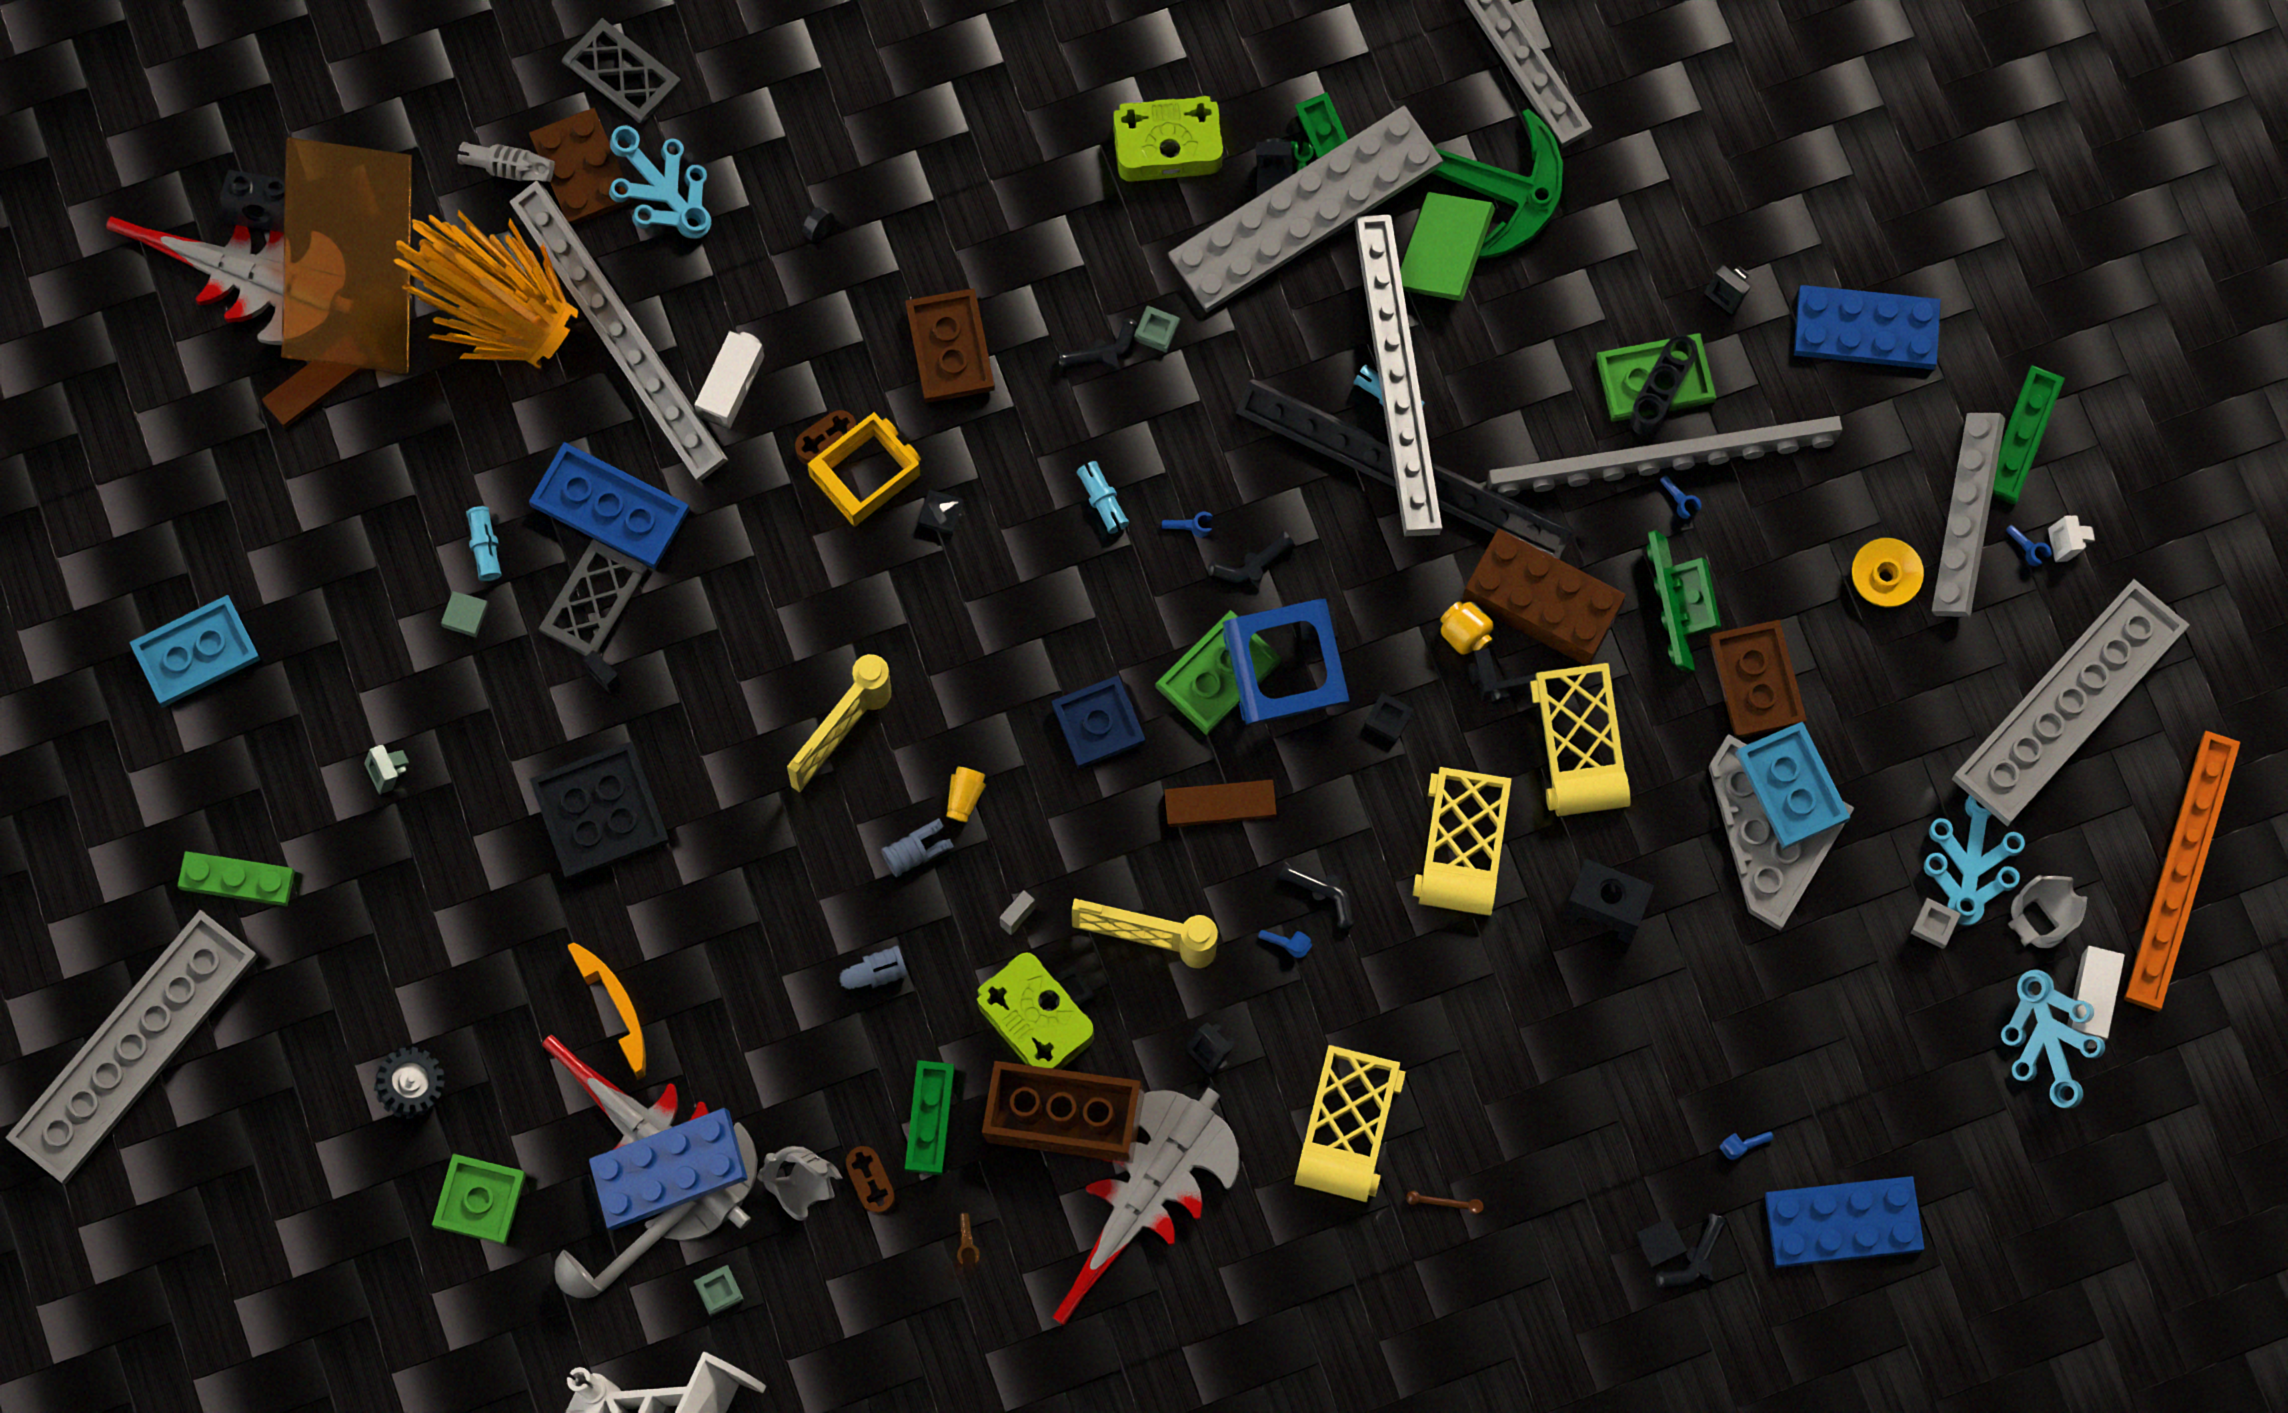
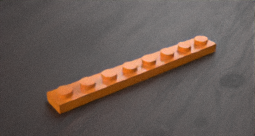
(2181, 871)

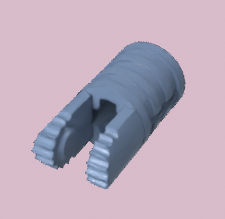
(910, 851)
(863, 974)

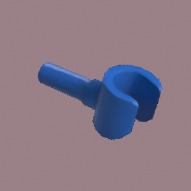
(1680, 498)
(1190, 524)
(2029, 547)
(1297, 946)
(1734, 1147)

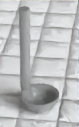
(579, 1283)

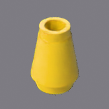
(964, 793)

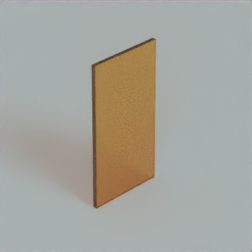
(339, 254)

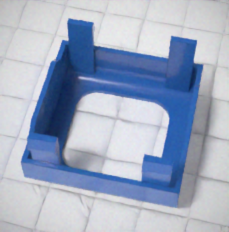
(1253, 704)

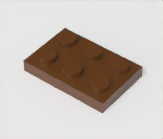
(582, 166)
(950, 345)
(1757, 679)

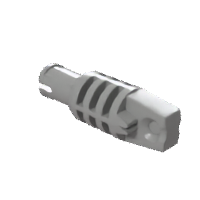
(508, 162)

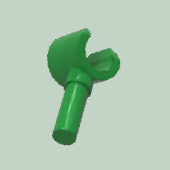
(1304, 156)

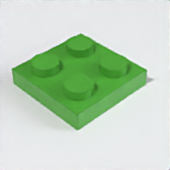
(479, 1199)

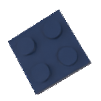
(1098, 722)

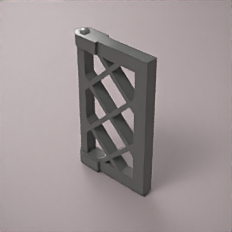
(624, 44)
(580, 574)

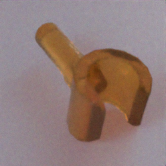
(966, 1239)

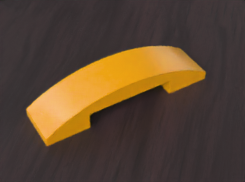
(593, 970)

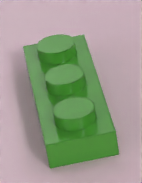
(236, 878)

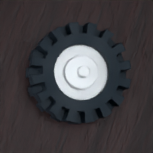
(409, 1082)

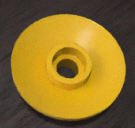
(1891, 557)

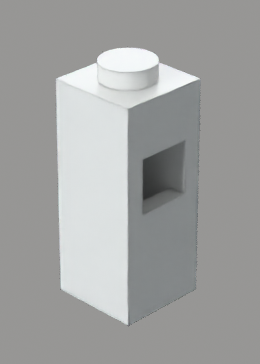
(729, 379)
(2097, 985)

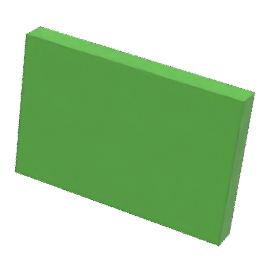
(1445, 246)
(1627, 369)
(1204, 678)

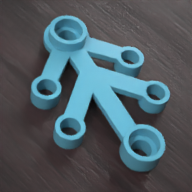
(662, 187)
(1972, 864)
(2048, 1033)

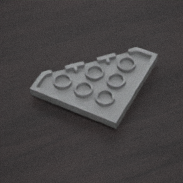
(1768, 874)

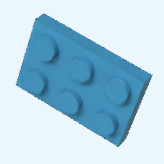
(194, 651)
(1792, 785)

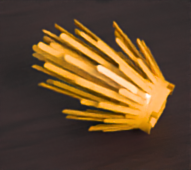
(505, 306)

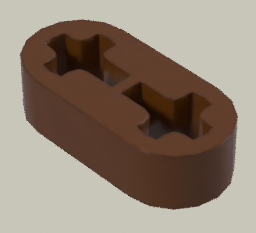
(821, 431)
(862, 1184)

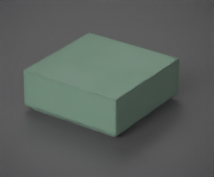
(1156, 329)
(464, 614)
(718, 1290)

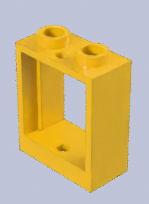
(838, 493)

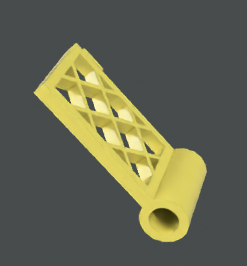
(869, 691)
(1585, 788)
(1454, 885)
(1193, 939)
(1341, 1170)

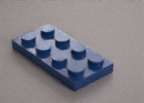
(1867, 327)
(609, 505)
(668, 1169)
(1844, 1222)

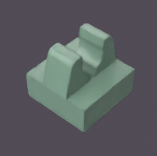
(385, 767)

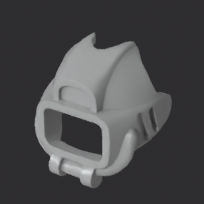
(2058, 902)
(806, 1183)

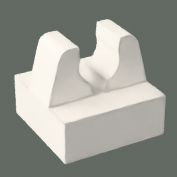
(2069, 538)

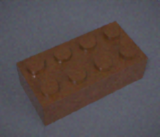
(1544, 597)
(1063, 1111)

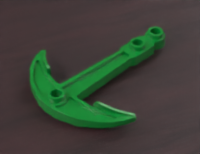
(1513, 189)

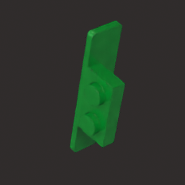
(1686, 599)

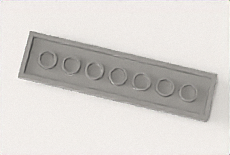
(1305, 208)
(2070, 702)
(131, 1047)

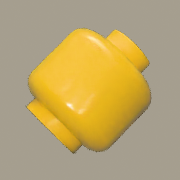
(1466, 627)

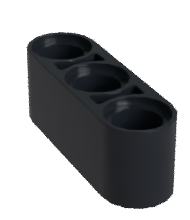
(1665, 369)

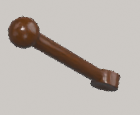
(1474, 1206)

